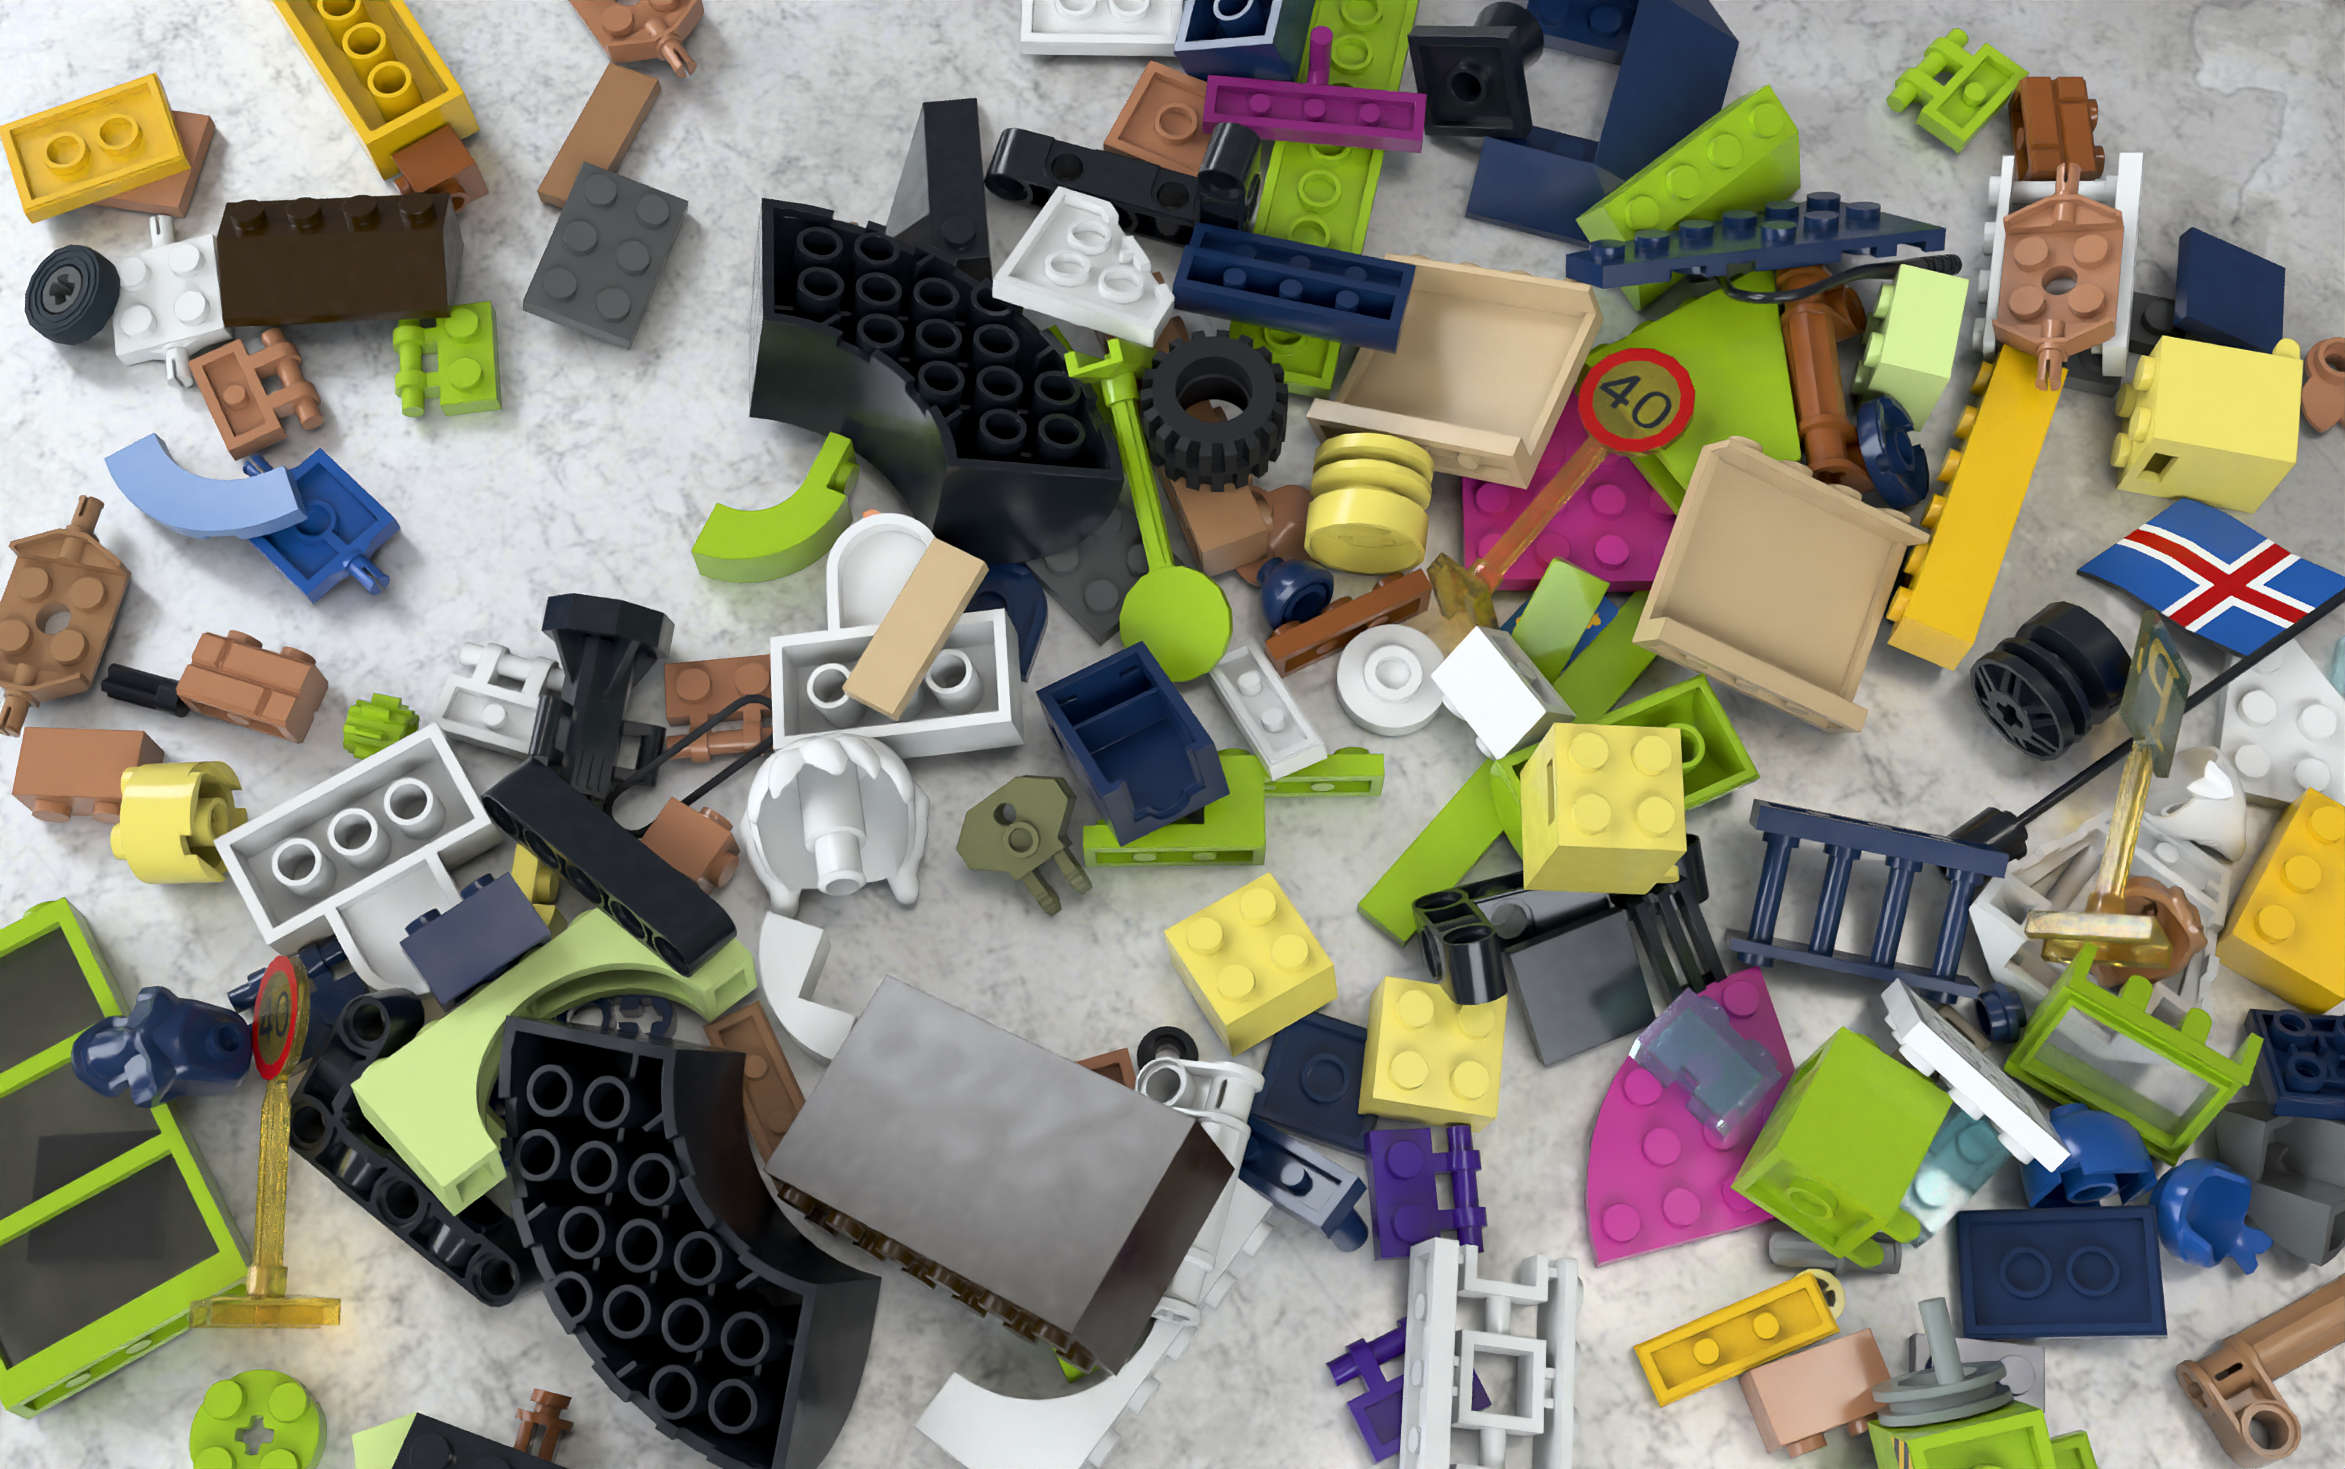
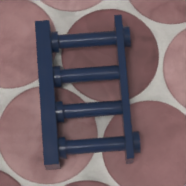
(1905, 853)

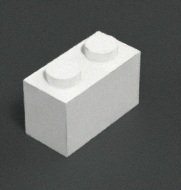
(1499, 693)

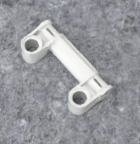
(1221, 1102)

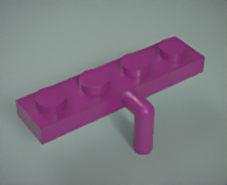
(1316, 110)

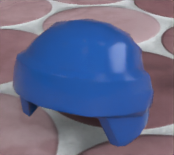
(2204, 1213)

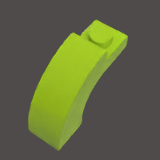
(785, 537)

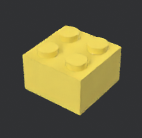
(1251, 964)
(1431, 1056)

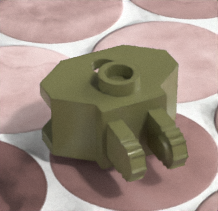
(1034, 838)

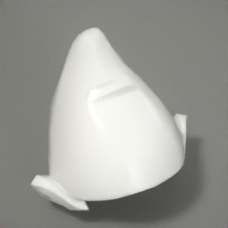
(2200, 801)

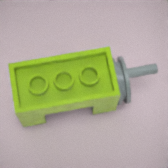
(1955, 1412)

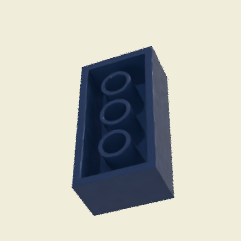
(1243, 38)

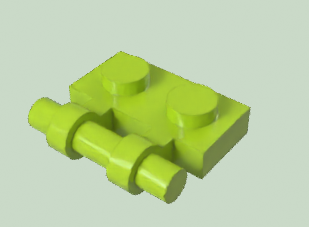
(1969, 99)
(466, 362)

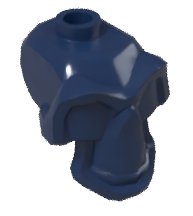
(165, 1050)

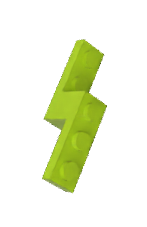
(1236, 823)

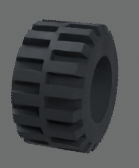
(1214, 371)

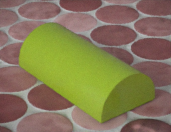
(1711, 750)

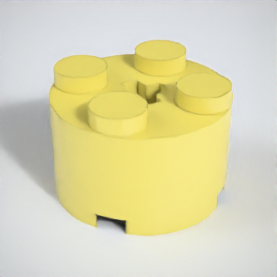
(173, 817)

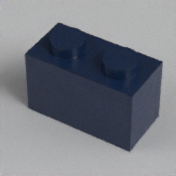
(473, 939)

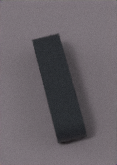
(609, 867)

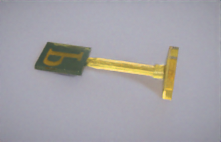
(2153, 714)

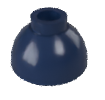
(1293, 590)

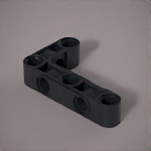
(1223, 193)
(1466, 948)
(365, 1167)

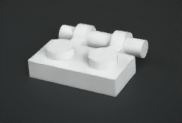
(491, 715)

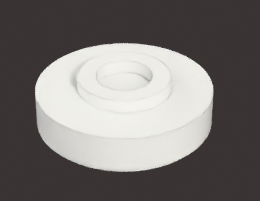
(1388, 680)

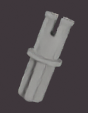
(1796, 1250)

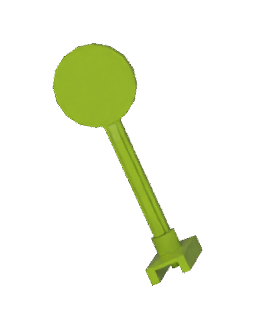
(1173, 607)

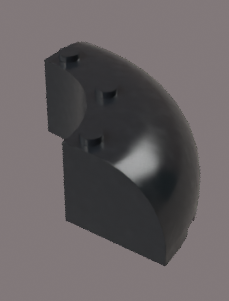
(929, 384)
(672, 1246)

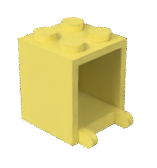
(2209, 423)
(1603, 809)

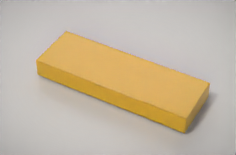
(1736, 1339)

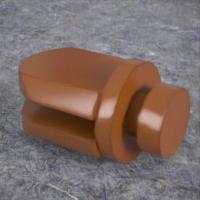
(546, 1413)

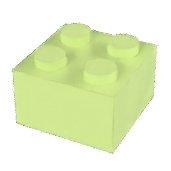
(1911, 341)

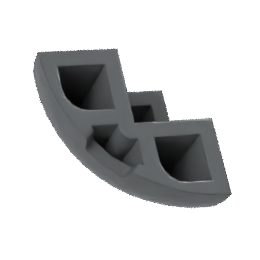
(2293, 1174)

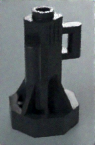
(604, 654)

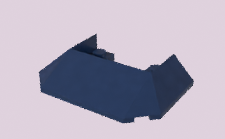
(1669, 83)

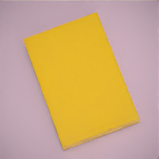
(93, 148)

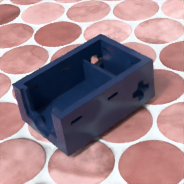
(1133, 743)

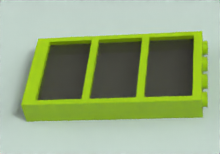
(99, 1199)

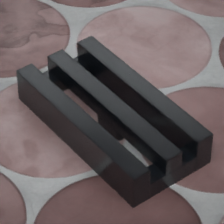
(1697, 931)

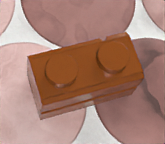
(2054, 126)

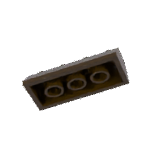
(338, 259)

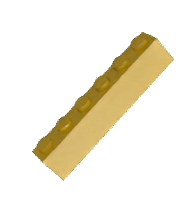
(1975, 512)

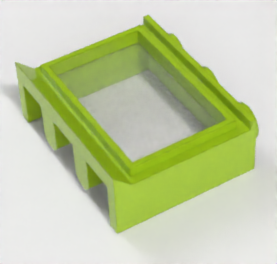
(2125, 1062)

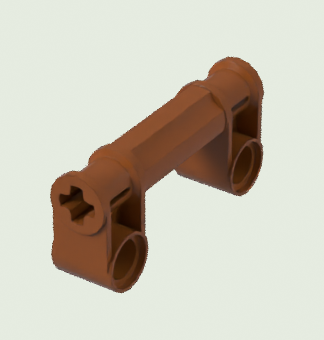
(1810, 340)

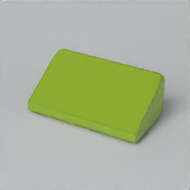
(1558, 615)

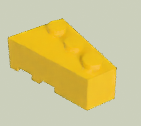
(2291, 909)

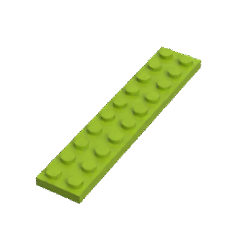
(1329, 191)

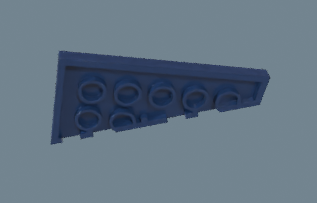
(1771, 239)

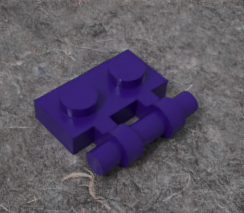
(1405, 1193)
(1379, 1410)

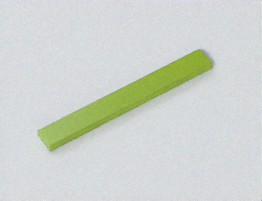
(1469, 821)

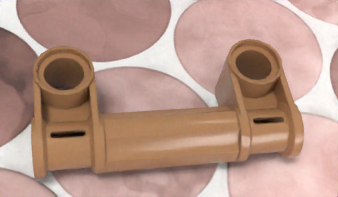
(2254, 1362)

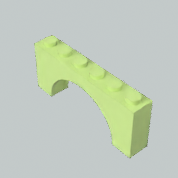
(438, 1087)

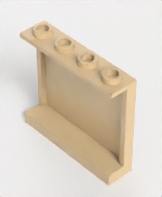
(1475, 369)
(1775, 583)

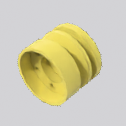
(1369, 504)

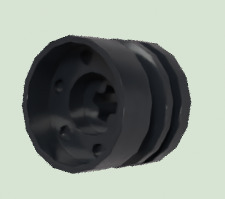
(2052, 680)

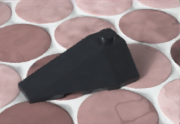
(944, 187)

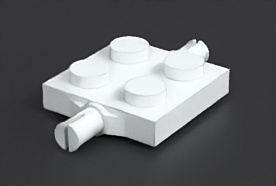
(169, 301)

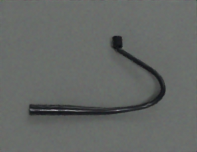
(1946, 264)

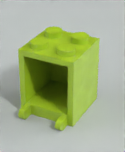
(1845, 1148)

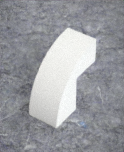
(790, 967)

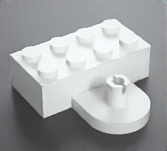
(963, 701)
(364, 856)

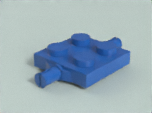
(338, 535)

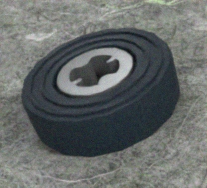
(72, 295)

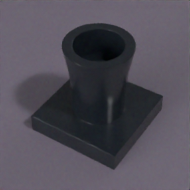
(1478, 73)

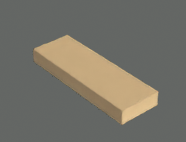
(915, 629)

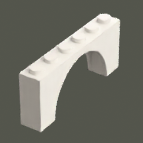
(1073, 1430)

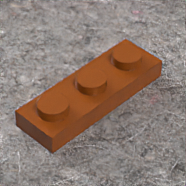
(1389, 602)

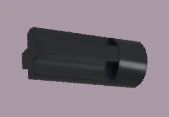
(144, 690)

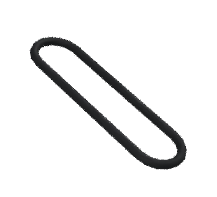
(687, 740)

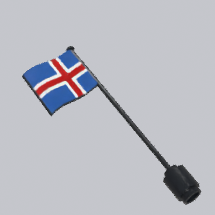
(2212, 584)

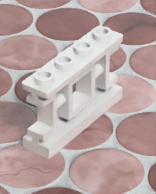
(1441, 1359)

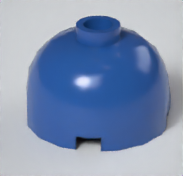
(2103, 1161)

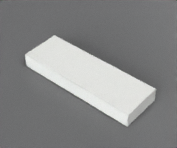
(1265, 710)

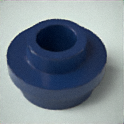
(2000, 1014)

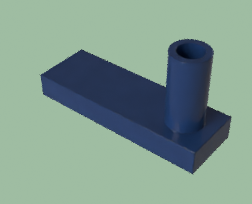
(1304, 1185)

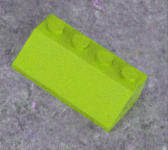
(1725, 165)

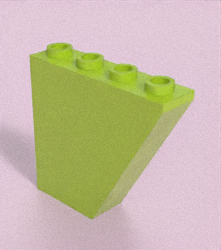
(1737, 376)

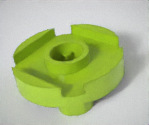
(254, 1395)

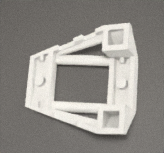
(2004, 905)

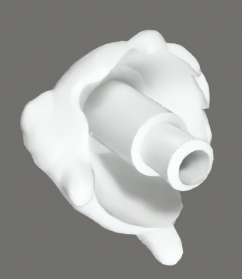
(834, 818)

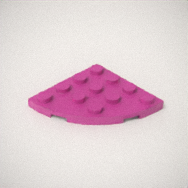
(1658, 1170)

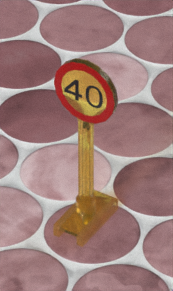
(1628, 407)
(278, 1043)

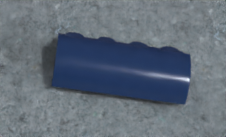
(1294, 287)

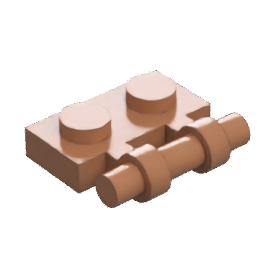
(239, 401)
(703, 689)

